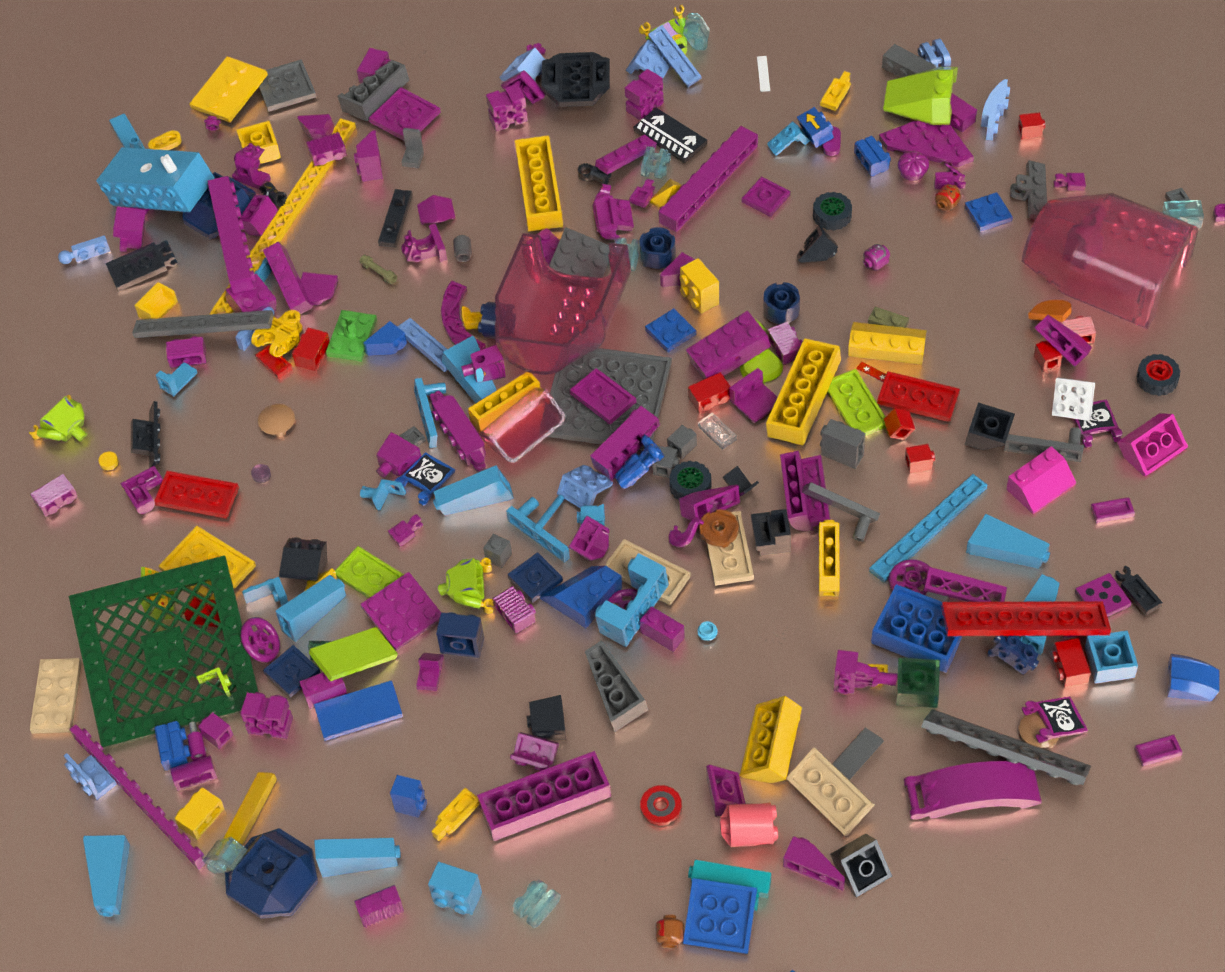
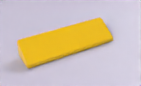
(251, 807)

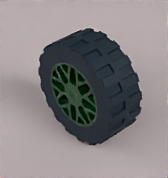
(832, 211)
(689, 478)

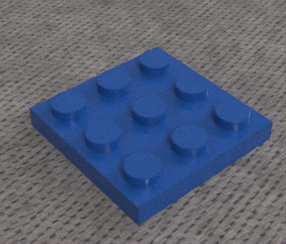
(720, 916)

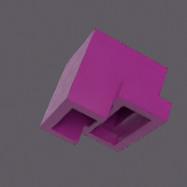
(129, 227)

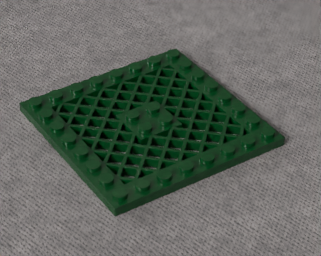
(162, 649)

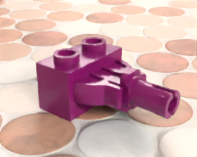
(854, 674)

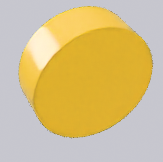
(108, 461)

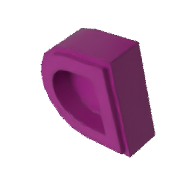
(1219, 212)

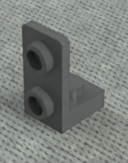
(414, 148)

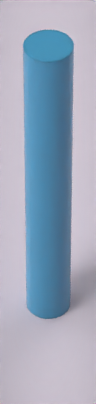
(549, 512)

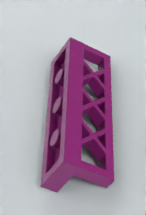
(963, 585)

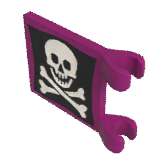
(1101, 421)
(1058, 716)

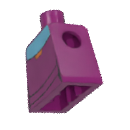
(485, 365)

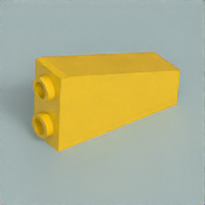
(828, 558)

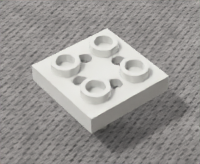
(1083, 393)

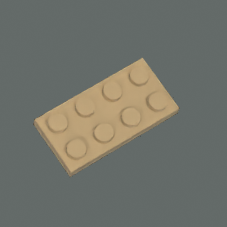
(733, 562)
(676, 575)
(55, 695)
(830, 791)

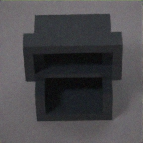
(771, 532)

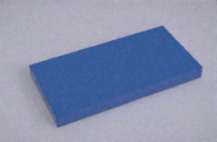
(358, 710)

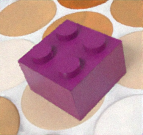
(253, 299)

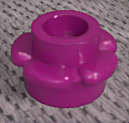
(212, 123)

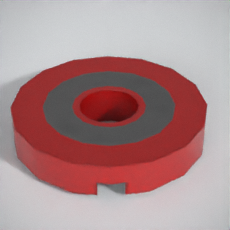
(658, 794)

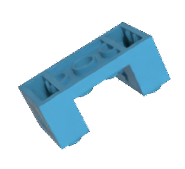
(651, 582)

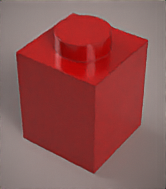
(1031, 125)
(1047, 356)
(899, 424)
(919, 458)

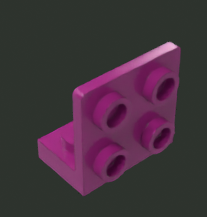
(753, 396)

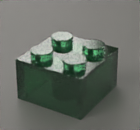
(918, 682)

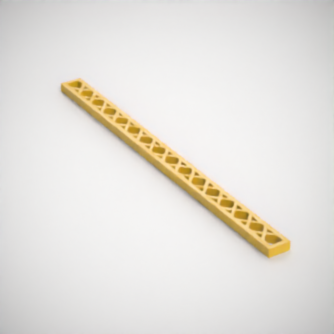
(288, 219)

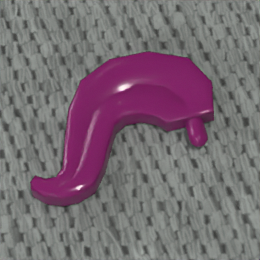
(680, 539)

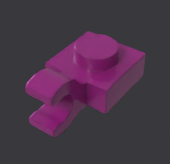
(943, 178)
(1072, 181)
(643, 195)
(404, 532)

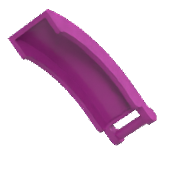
(973, 787)

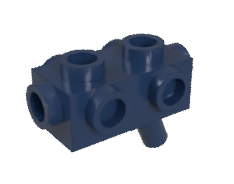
(1015, 653)

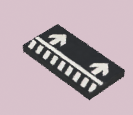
(670, 135)

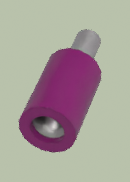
(196, 742)

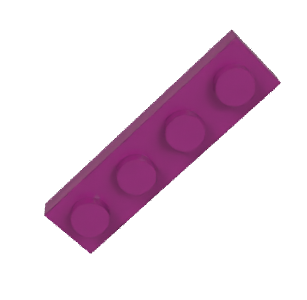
(624, 154)

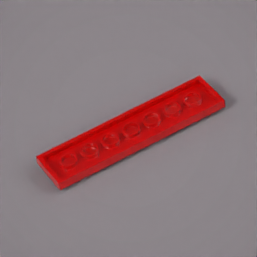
(1025, 618)

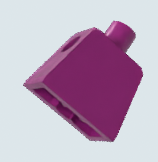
(396, 456)

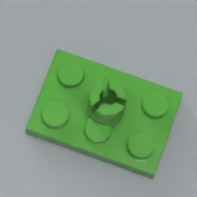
(349, 335)

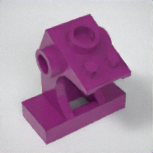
(246, 165)
(412, 247)

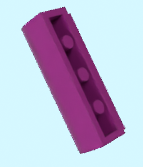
(801, 508)

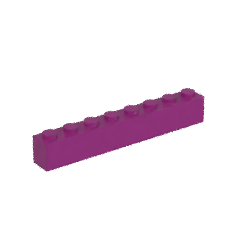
(708, 178)
(230, 234)

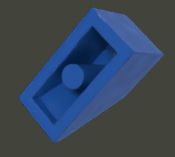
(385, 341)

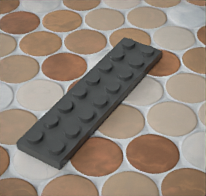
(1003, 745)

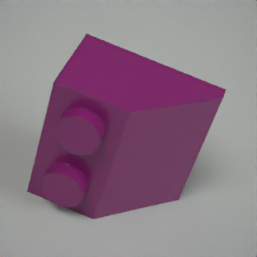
(368, 158)

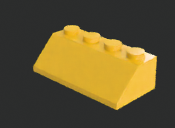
(887, 343)
(771, 740)

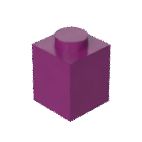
(215, 730)

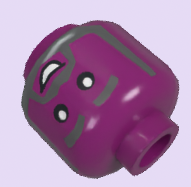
(876, 257)

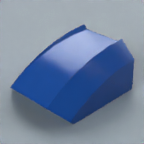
(1192, 679)

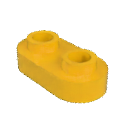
(165, 141)

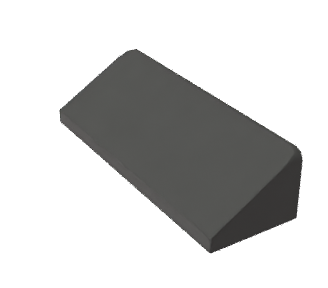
(857, 752)

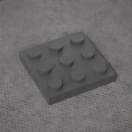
(286, 86)
(580, 255)

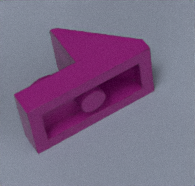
(429, 671)

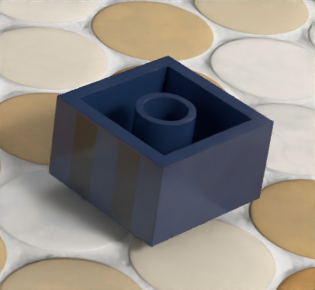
(460, 635)

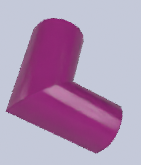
(527, 85)
(138, 487)

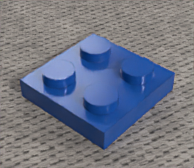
(988, 212)
(670, 330)

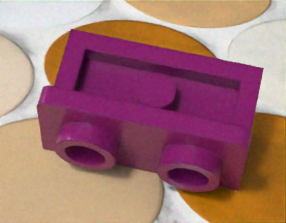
(534, 751)

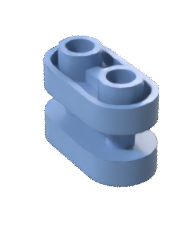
(935, 54)

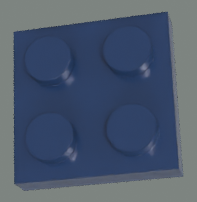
(535, 577)
(290, 670)

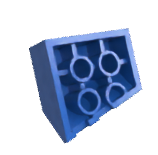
(584, 593)

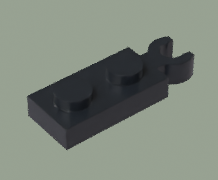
(1138, 591)

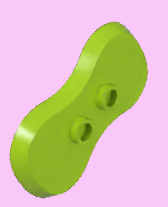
(766, 362)

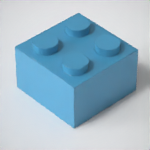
(1111, 657)
(455, 888)

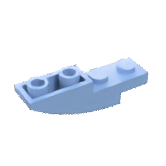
(994, 108)

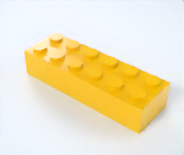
(538, 183)
(803, 391)

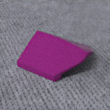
(435, 210)
(590, 539)

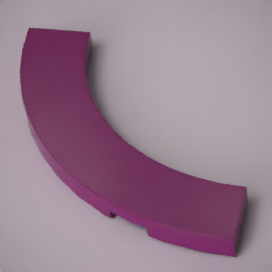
(451, 314)

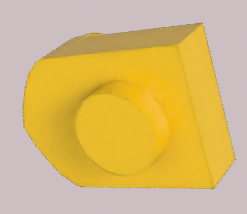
(470, 319)

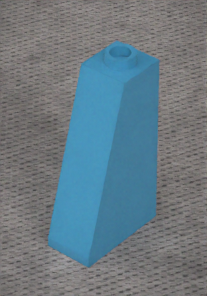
(460, 355)
(474, 492)
(1006, 543)
(1043, 591)
(310, 607)
(355, 855)
(107, 871)

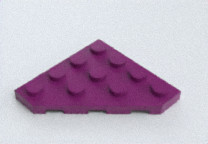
(934, 141)

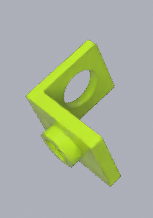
(213, 674)

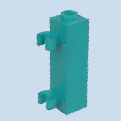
(732, 875)

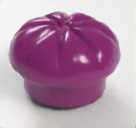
(913, 165)

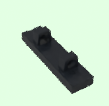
(395, 218)

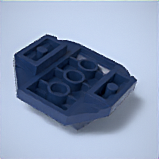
(202, 215)
(282, 889)

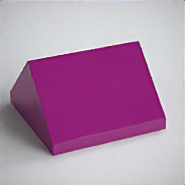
(723, 788)

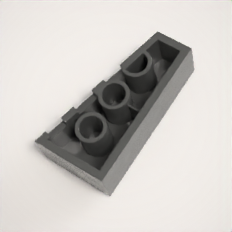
(374, 90)
(617, 691)

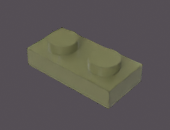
(883, 317)

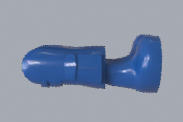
(638, 465)

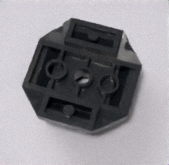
(575, 78)

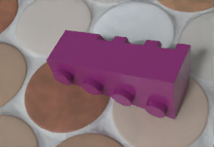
(624, 442)

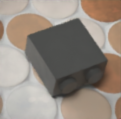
(842, 443)

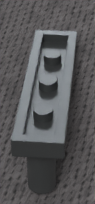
(1034, 446)
(864, 514)

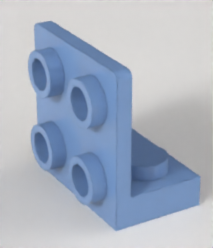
(649, 58)
(582, 485)
(91, 775)

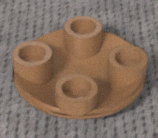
(276, 419)
(1030, 727)

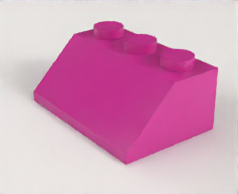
(1153, 443)
(1041, 480)

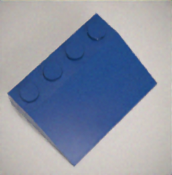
(915, 628)

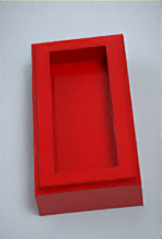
(276, 365)

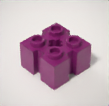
(644, 94)
(506, 107)
(267, 715)

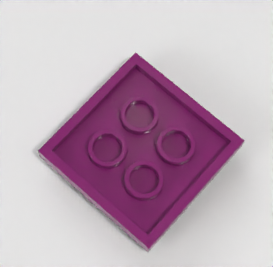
(404, 111)
(401, 611)

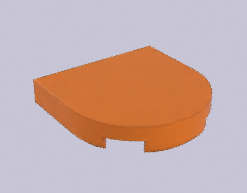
(1055, 308)

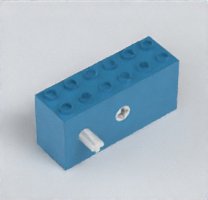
(155, 179)

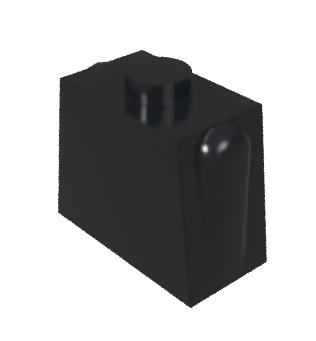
(547, 718)

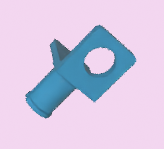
(380, 494)

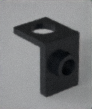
(736, 477)

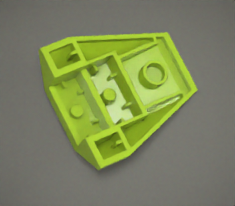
(922, 95)

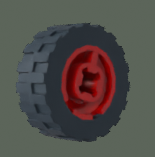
(1158, 374)

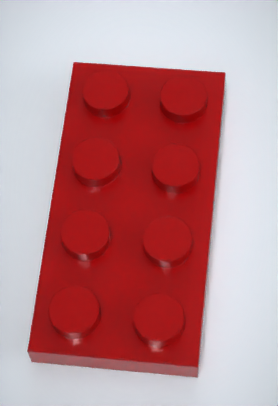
(918, 396)
(196, 494)

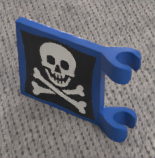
(427, 475)

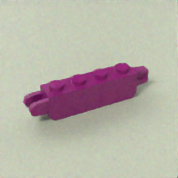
(459, 429)

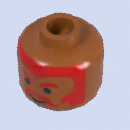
(948, 197)
(669, 931)

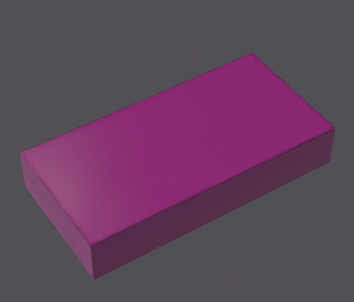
(1112, 510)
(1158, 750)

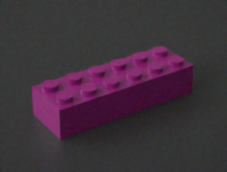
(544, 795)

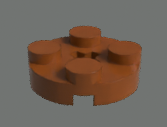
(723, 537)

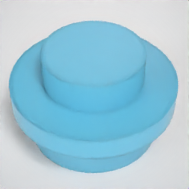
(707, 631)

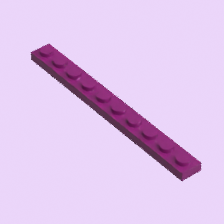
(143, 801)

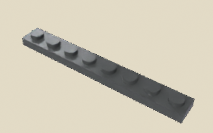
(203, 324)

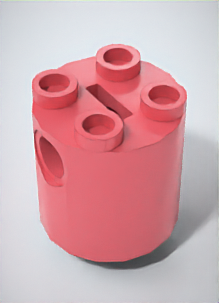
(749, 824)

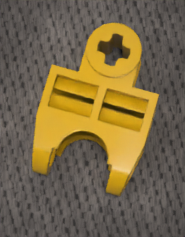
(282, 334)

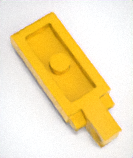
(836, 92)
(455, 814)

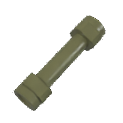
(367, 262)

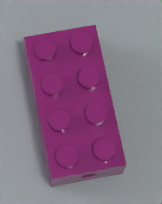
(728, 346)

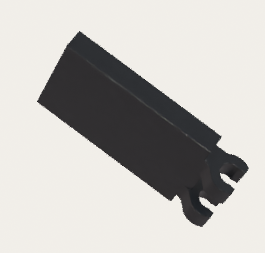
(141, 264)

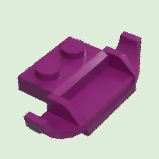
(611, 214)

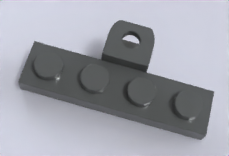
(1032, 188)

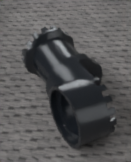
(595, 174)
(278, 198)

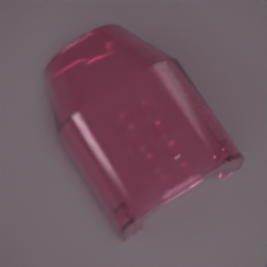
(1108, 252)
(552, 316)

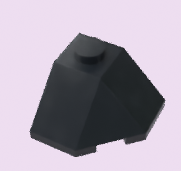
(817, 247)

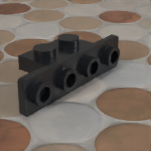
(145, 436)

